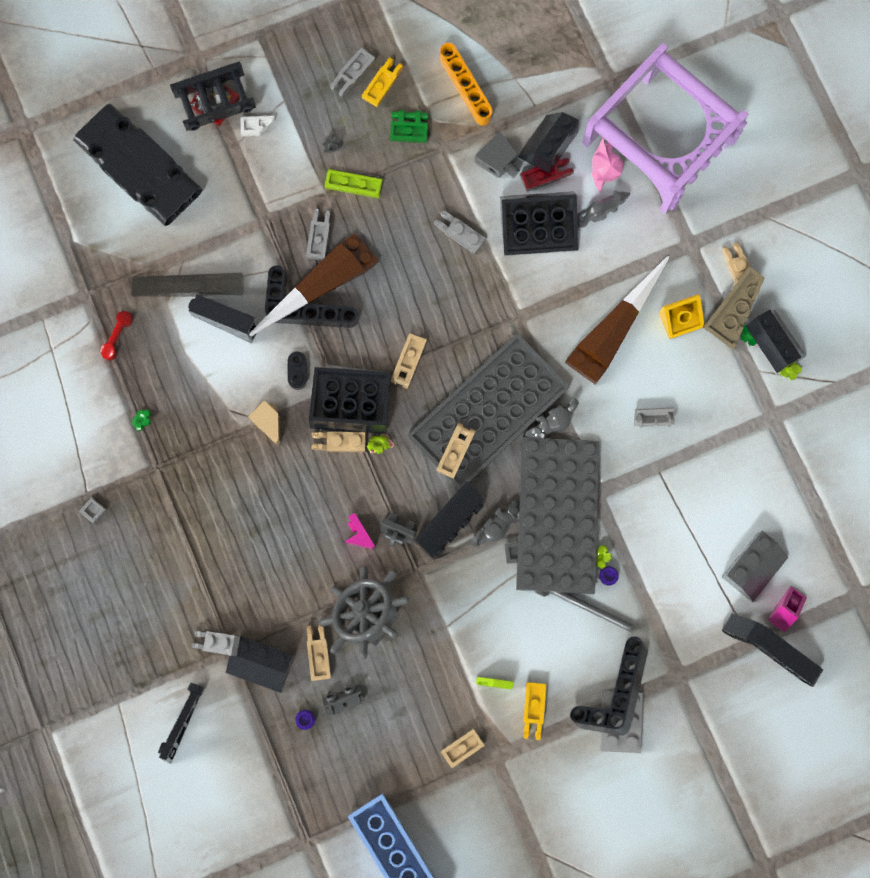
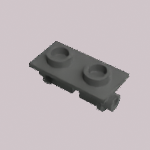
(334, 701)

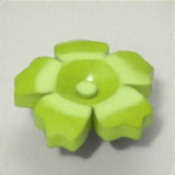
(791, 372)
(378, 443)
(602, 556)

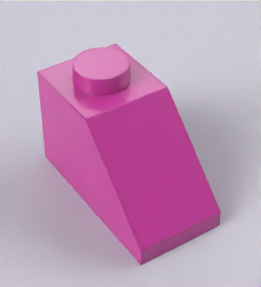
(788, 609)

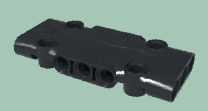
(137, 164)

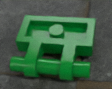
(408, 131)

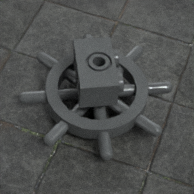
(370, 616)

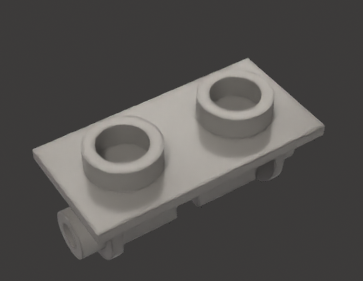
(653, 417)

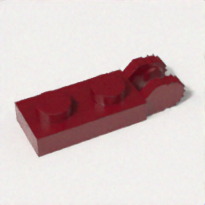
(537, 177)

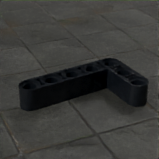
(301, 318)
(774, 647)
(620, 695)

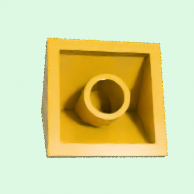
(682, 316)

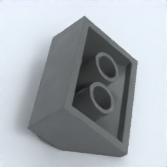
(756, 566)

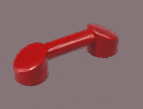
(108, 350)

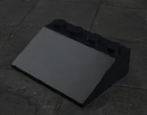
(539, 223)
(350, 400)

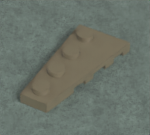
(731, 314)

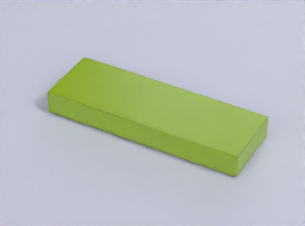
(353, 183)

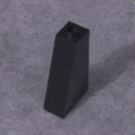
(223, 317)

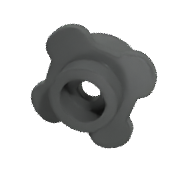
(331, 143)

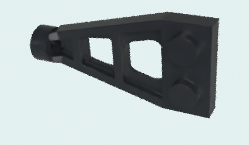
(169, 748)

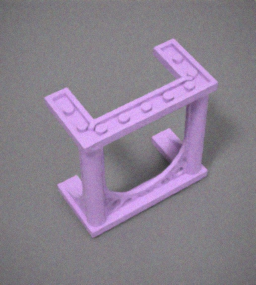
(667, 182)

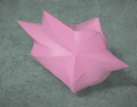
(606, 165)

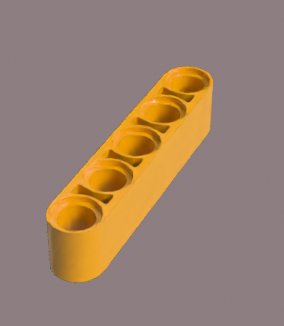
(463, 76)

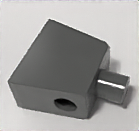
(498, 157)

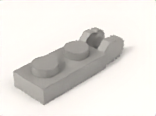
(353, 71)
(461, 233)
(318, 236)
(218, 643)

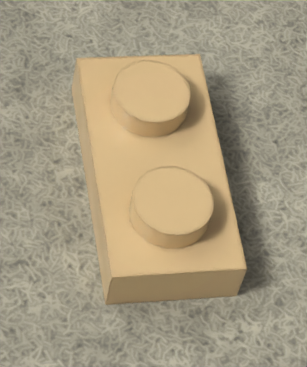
(462, 748)

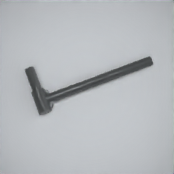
(590, 608)

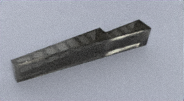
(188, 285)

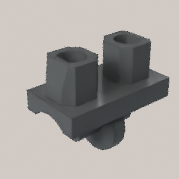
(396, 532)

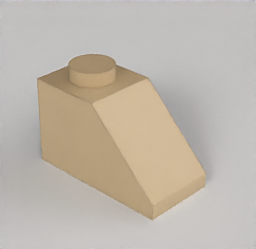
(267, 420)

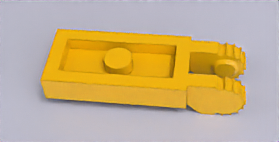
(382, 83)
(534, 708)

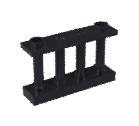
(208, 79)

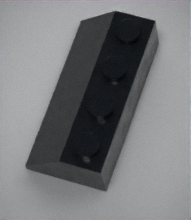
(449, 520)

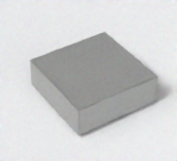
(93, 510)

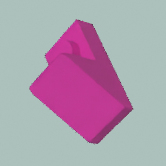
(362, 538)

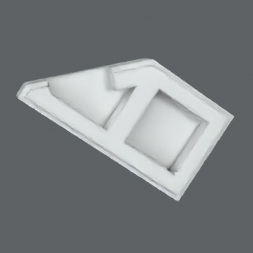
(255, 124)

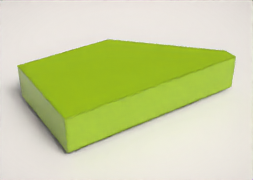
(494, 683)

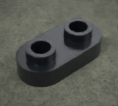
(297, 369)

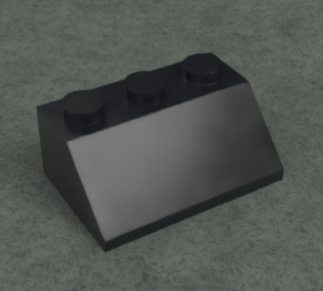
(550, 141)
(775, 340)
(260, 664)

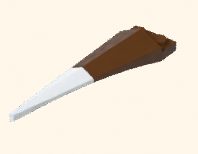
(340, 266)
(599, 347)

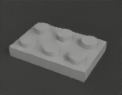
(632, 740)

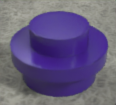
(608, 575)
(305, 719)

